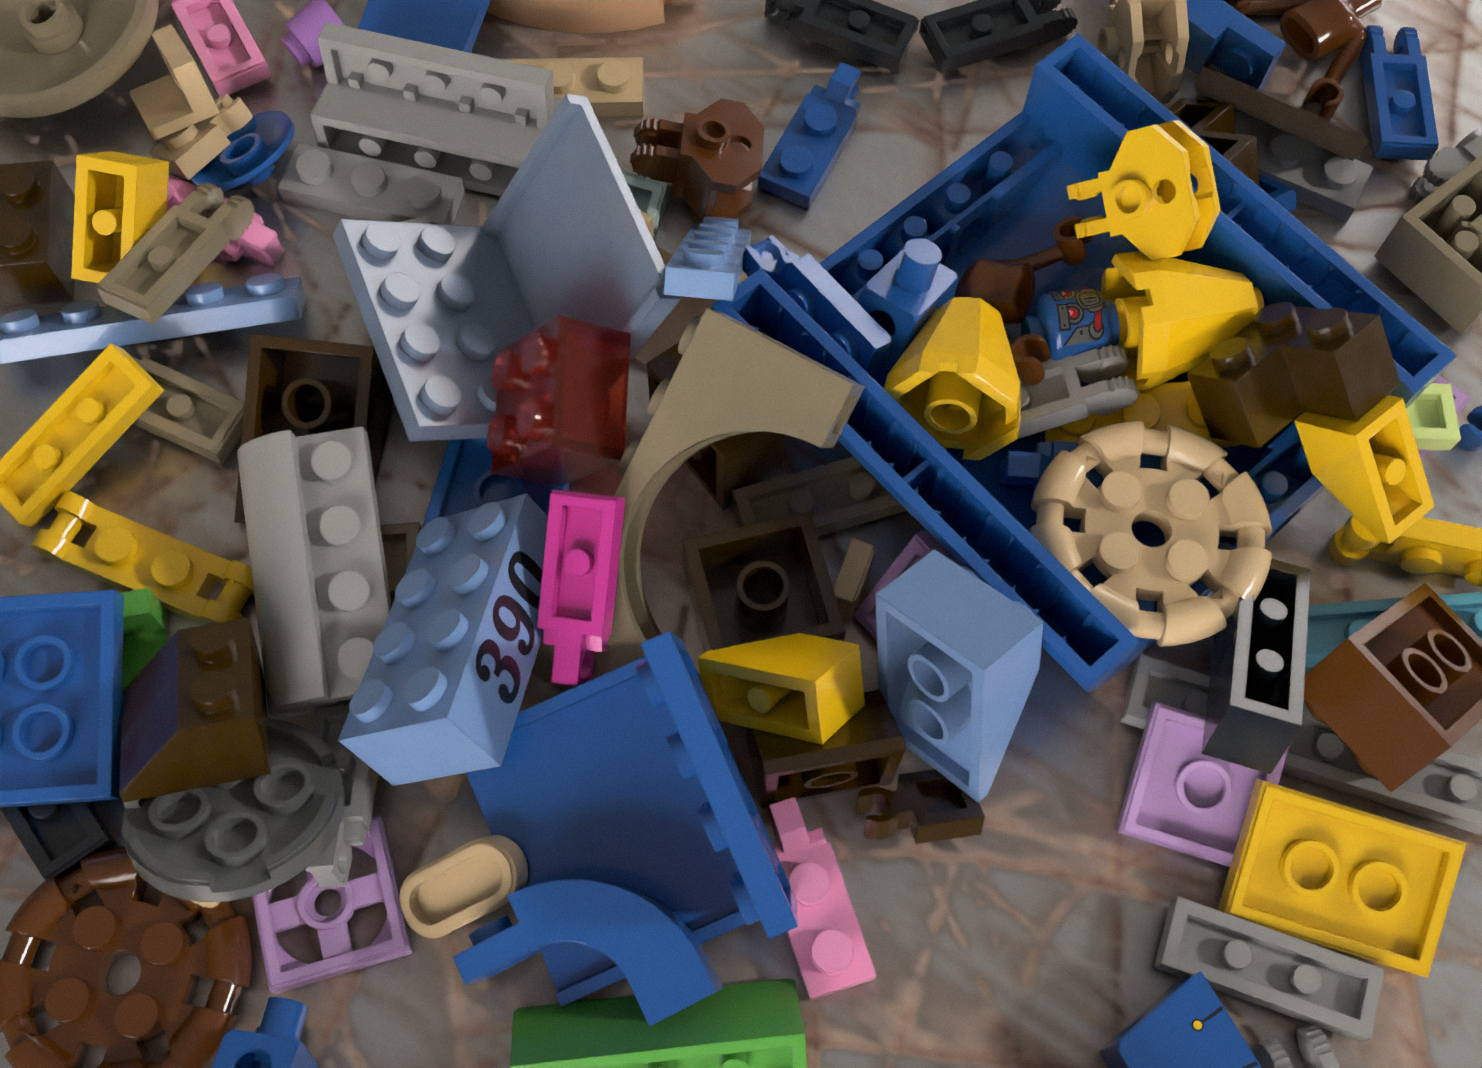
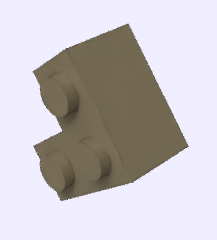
(1440, 248)

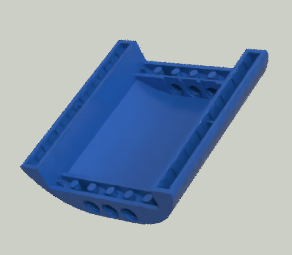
(1004, 206)

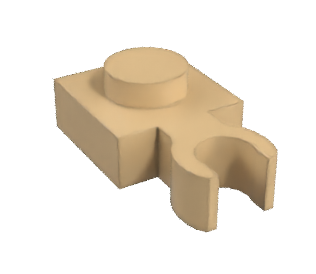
(201, 142)

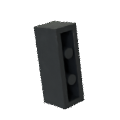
(1260, 673)

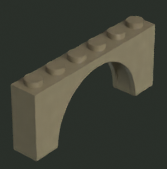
(723, 387)

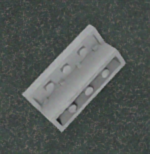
(430, 106)
(314, 564)

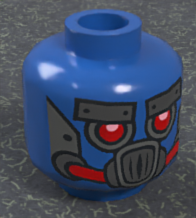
(1073, 321)

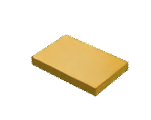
(1342, 877)

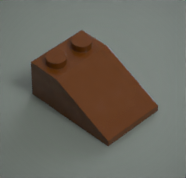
(1401, 687)

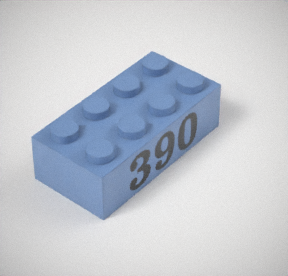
(454, 647)

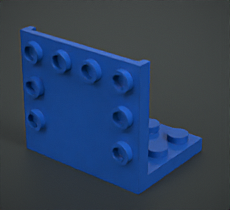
(641, 794)

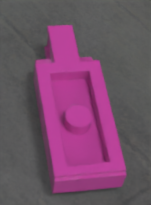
(579, 580)

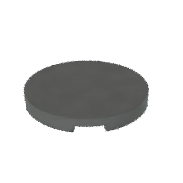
(244, 832)

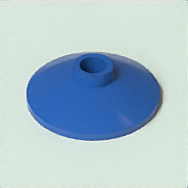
(251, 152)

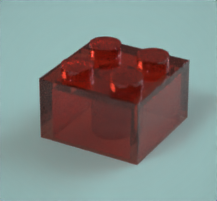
(560, 402)

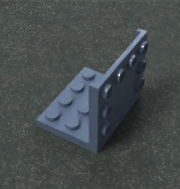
(458, 294)

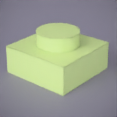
(1434, 418)

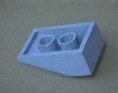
(955, 667)

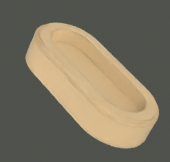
(463, 885)

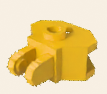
(1152, 194)

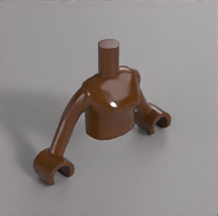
(1315, 30)
(1011, 288)

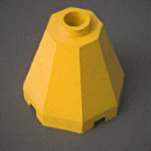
(1174, 312)
(961, 379)

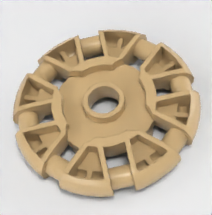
(1175, 504)

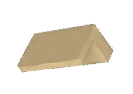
(176, 98)

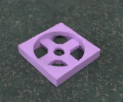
(393, 941)

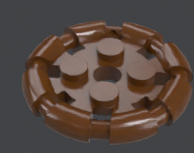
(88, 946)

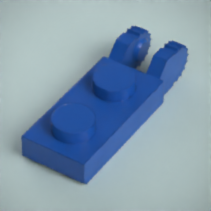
(1398, 96)

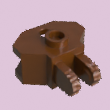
(704, 157)

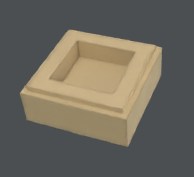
(853, 577)

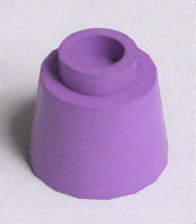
(305, 28)

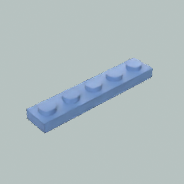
(708, 260)
(198, 311)

